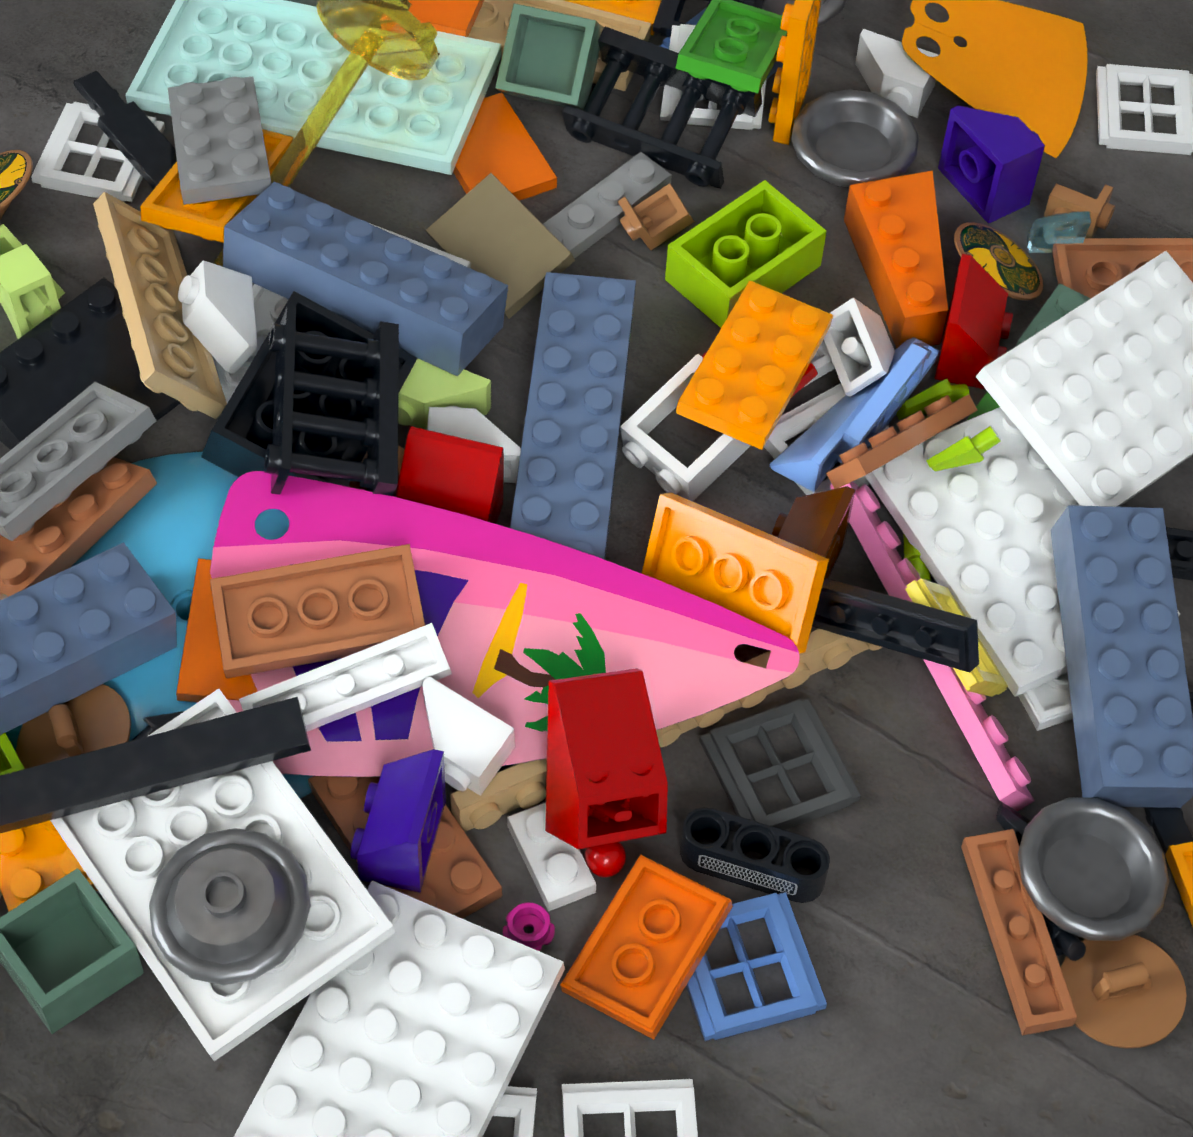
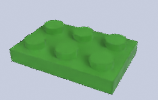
(733, 45)

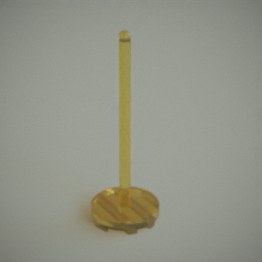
(375, 35)

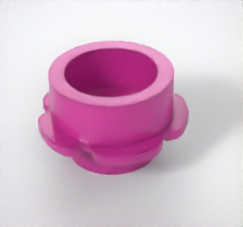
(529, 915)

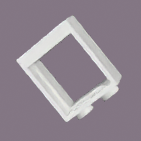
(670, 472)

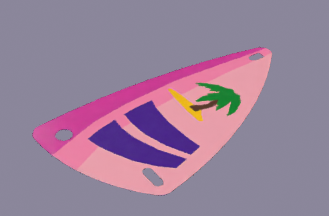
(505, 615)

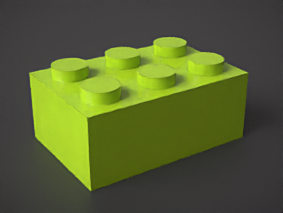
(750, 239)

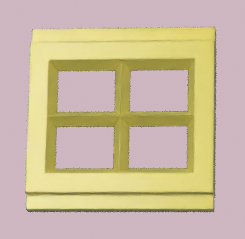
(984, 678)

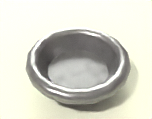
(854, 138)
(1093, 869)
(229, 906)

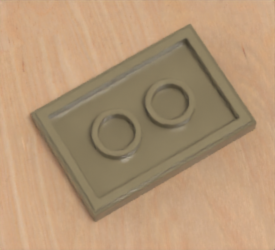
(501, 241)

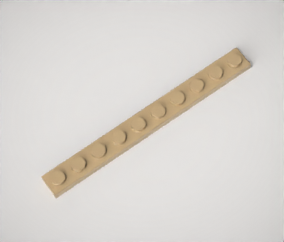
(525, 782)

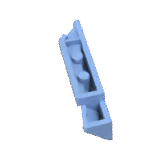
(855, 417)

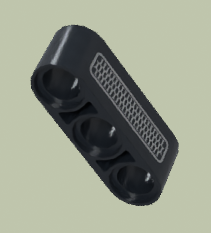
(738, 835)

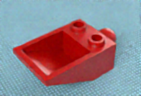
(603, 766)

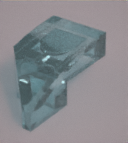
(1058, 229)

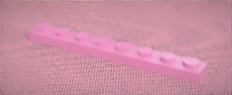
(982, 732)

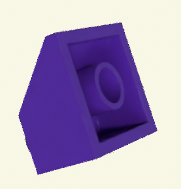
(991, 160)
(401, 821)

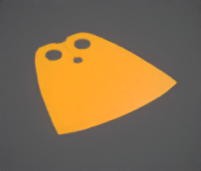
(1012, 65)

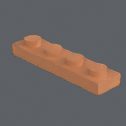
(891, 444)
(1018, 934)

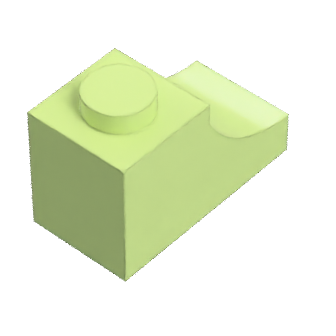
(26, 289)

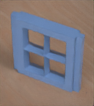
(789, 952)

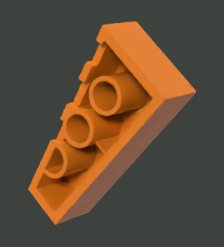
(901, 253)

